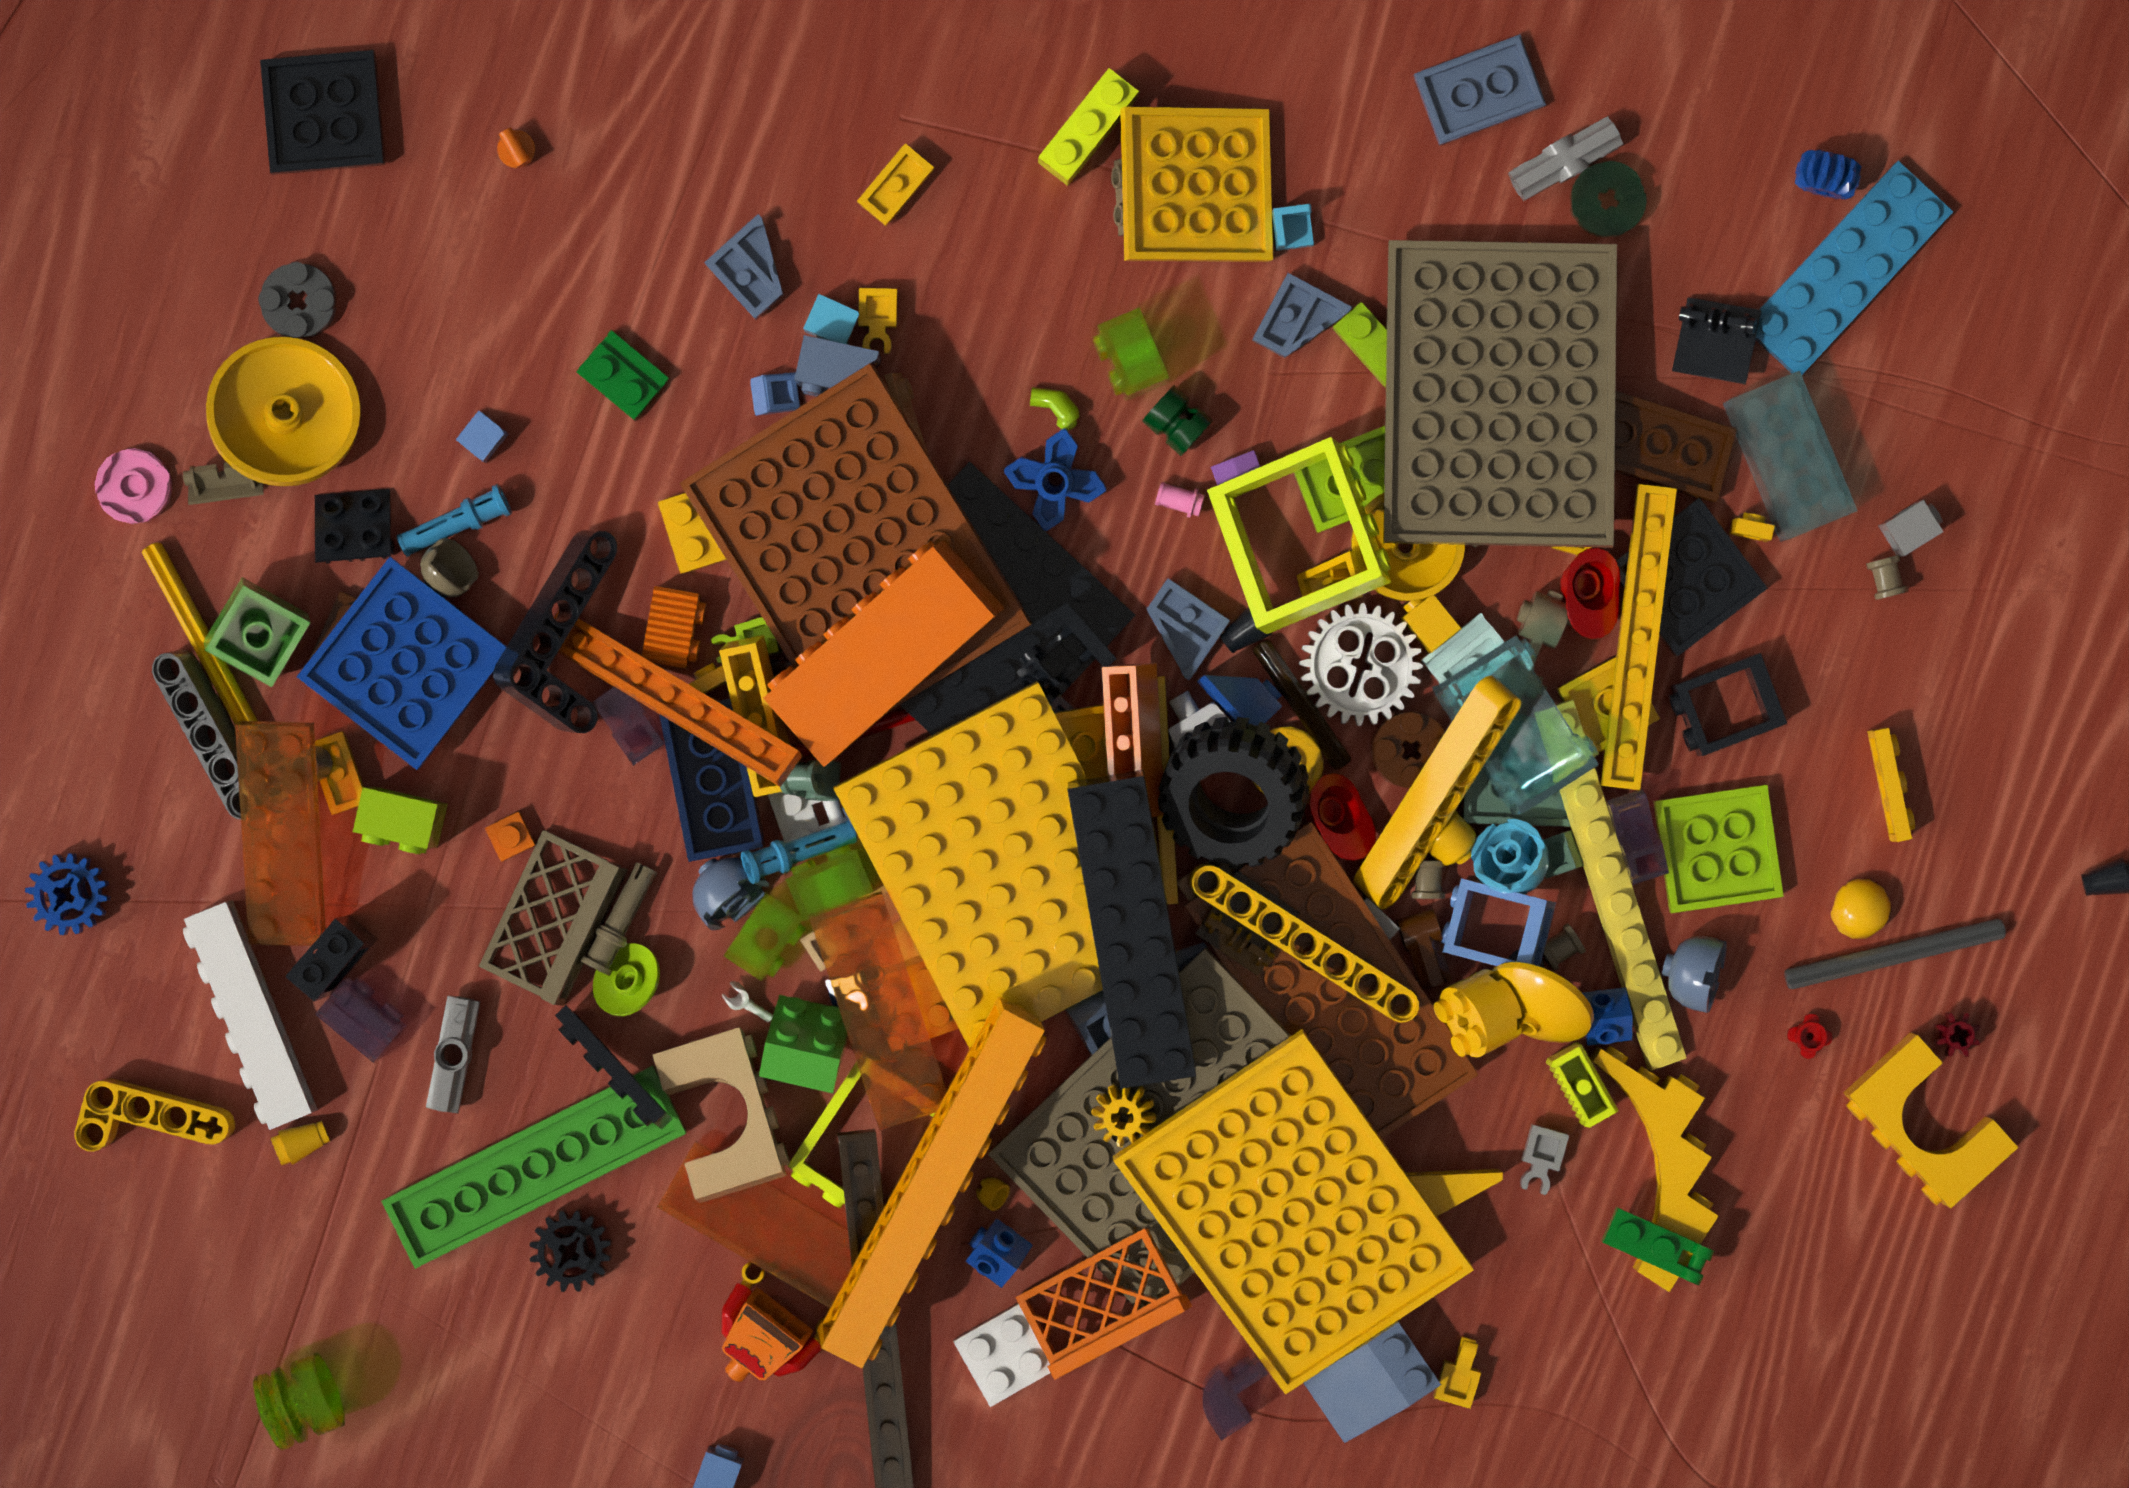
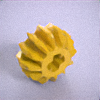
(1112, 1105)

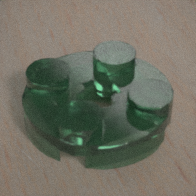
(1628, 192)

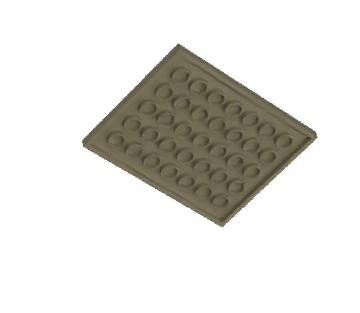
(1500, 393)
(1072, 1169)

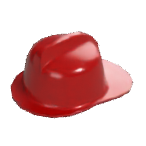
(1592, 592)
(1341, 817)

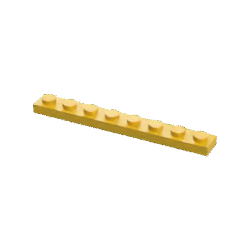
(1638, 637)

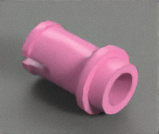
(1180, 499)

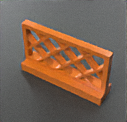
(1116, 1333)

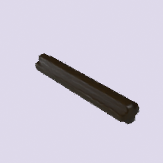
(1302, 704)

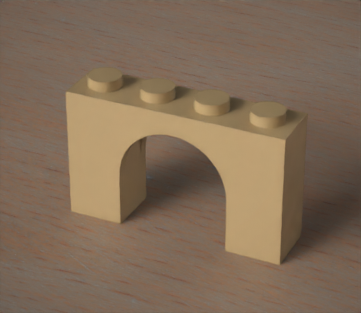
(756, 1154)

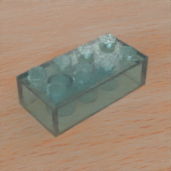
(1790, 456)

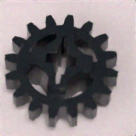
(557, 1239)

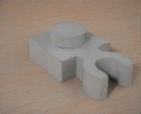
(1543, 1151)

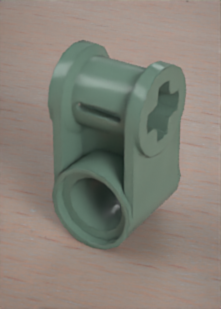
(813, 781)

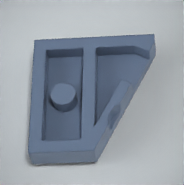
(748, 268)
(1297, 316)
(1185, 625)

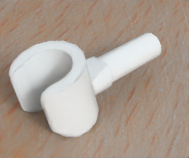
(742, 1001)

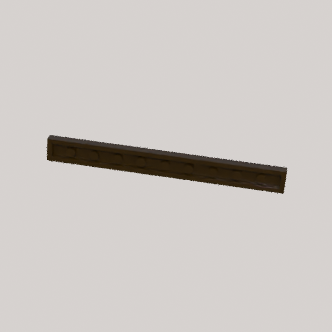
(882, 1375)

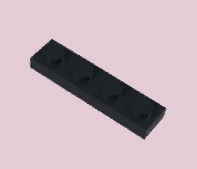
(622, 1080)

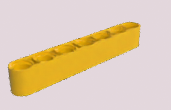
(1437, 792)
(1318, 954)

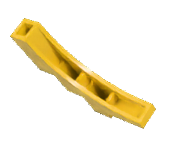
(1677, 1160)

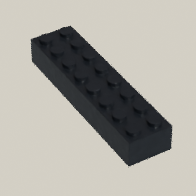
(1131, 929)

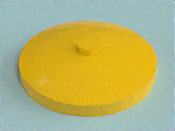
(283, 411)

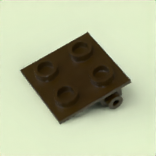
(1236, 939)

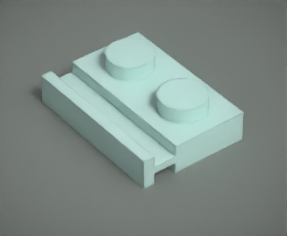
(1462, 648)

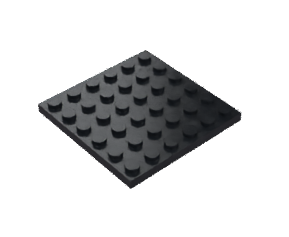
(1042, 580)

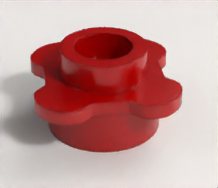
(1820, 1036)

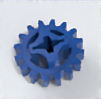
(82, 902)

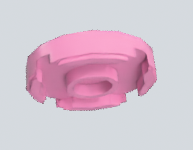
(133, 486)

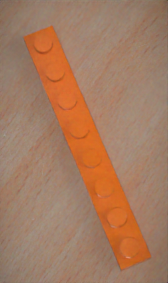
(680, 702)

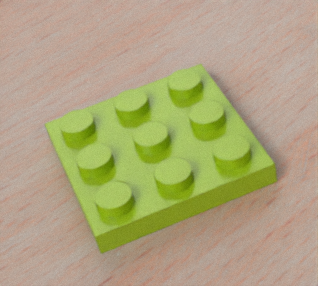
(1719, 848)

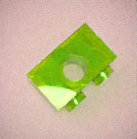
(746, 950)

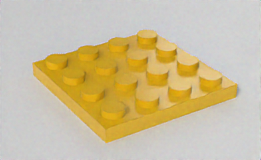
(1196, 184)

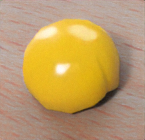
(1860, 909)

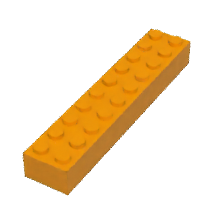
(931, 1182)

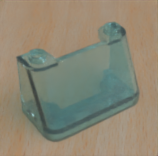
(1539, 747)

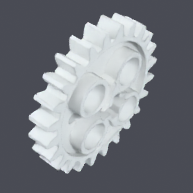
(1394, 675)

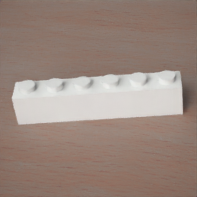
(249, 1014)

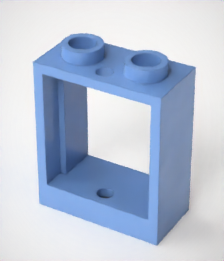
(1534, 935)

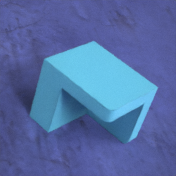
(1292, 227)
(831, 320)

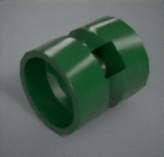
(1177, 420)

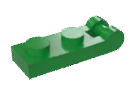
(1656, 1245)

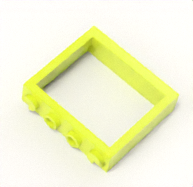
(1242, 555)
(804, 1172)

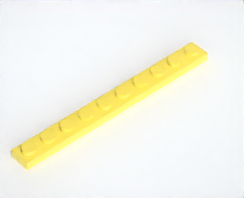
(1620, 912)

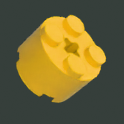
(1479, 1014)

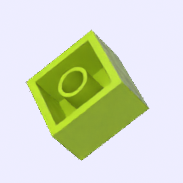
(399, 818)

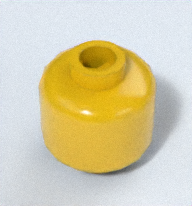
(1454, 841)

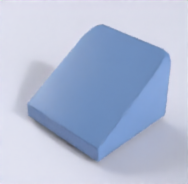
(774, 393)
(482, 436)

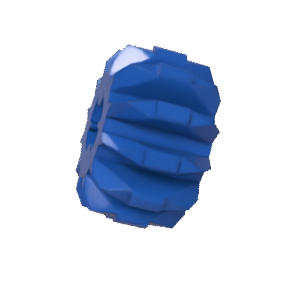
(1828, 174)

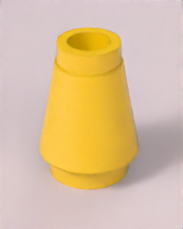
(299, 1142)

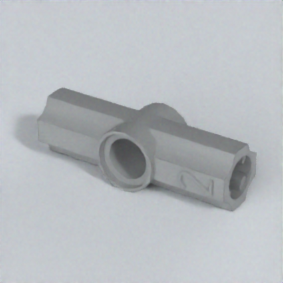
(1565, 158)
(457, 1029)

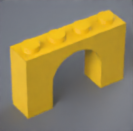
(1881, 1098)

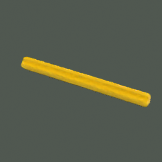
(196, 632)

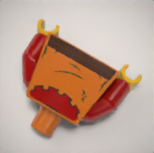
(763, 1334)

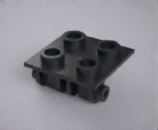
(1716, 340)
(353, 526)

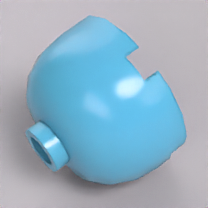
(1510, 857)

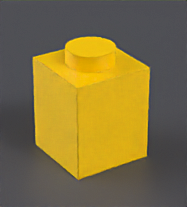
(1429, 622)

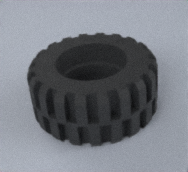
(1224, 834)

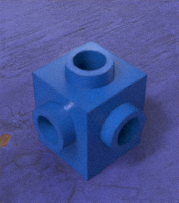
(1611, 1016)
(997, 1252)

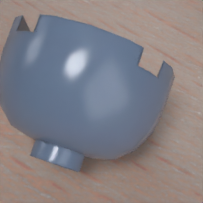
(725, 892)
(1695, 971)

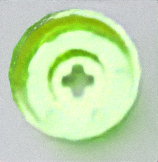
(290, 1404)

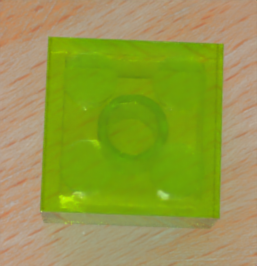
(1131, 355)
(831, 882)

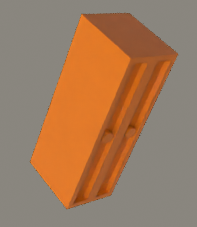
(882, 650)

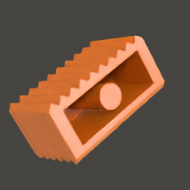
(672, 627)

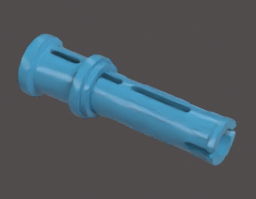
(470, 514)
(780, 851)

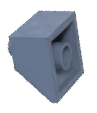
(828, 362)

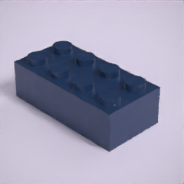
(711, 796)

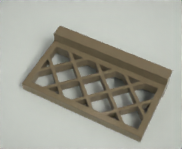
(577, 939)

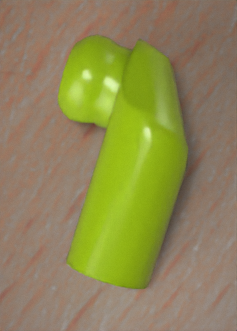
(1060, 404)

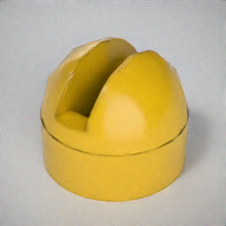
(993, 1193)

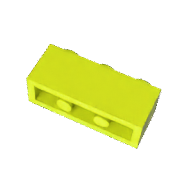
(1087, 127)

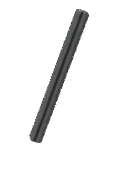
(1895, 954)

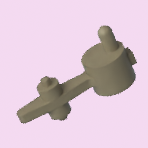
(1543, 621)

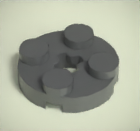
(276, 300)

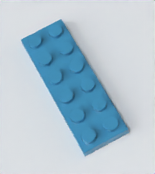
(1849, 268)

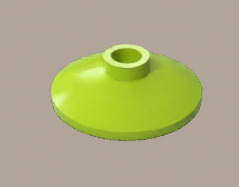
(616, 993)

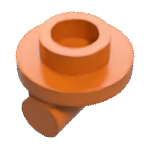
(515, 148)

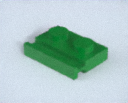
(623, 375)

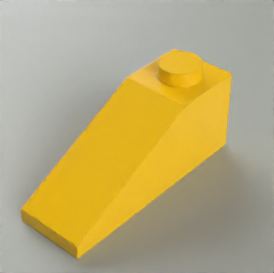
(1449, 1188)

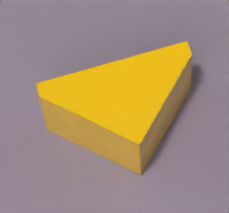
(1329, 573)

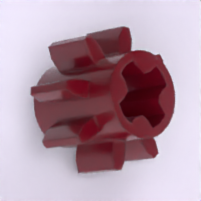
(1966, 1038)

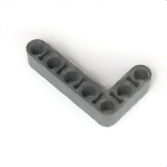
(209, 713)

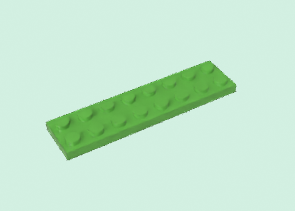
(527, 1170)

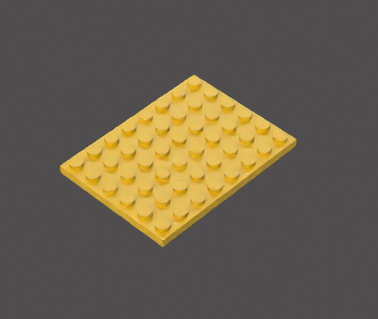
(985, 859)
(1293, 1212)

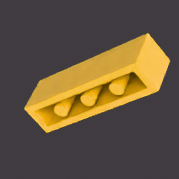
(747, 676)

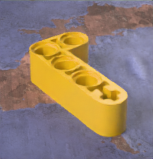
(157, 1119)

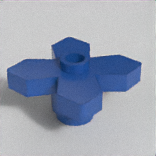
(1051, 499)

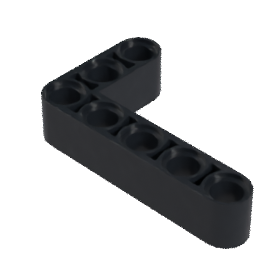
(554, 632)

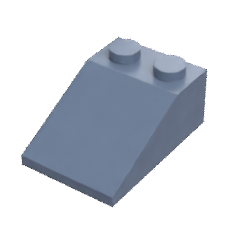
(1372, 1382)

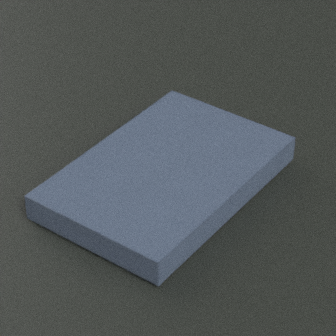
(1479, 90)

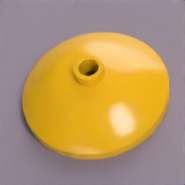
(1416, 573)
(1548, 1003)

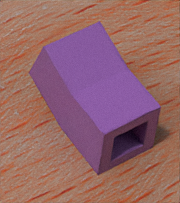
(1235, 467)

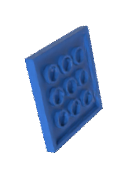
(403, 663)

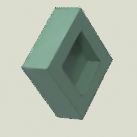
(1562, 854)

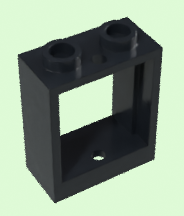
(1763, 692)
(337, 954)

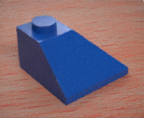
(1243, 697)

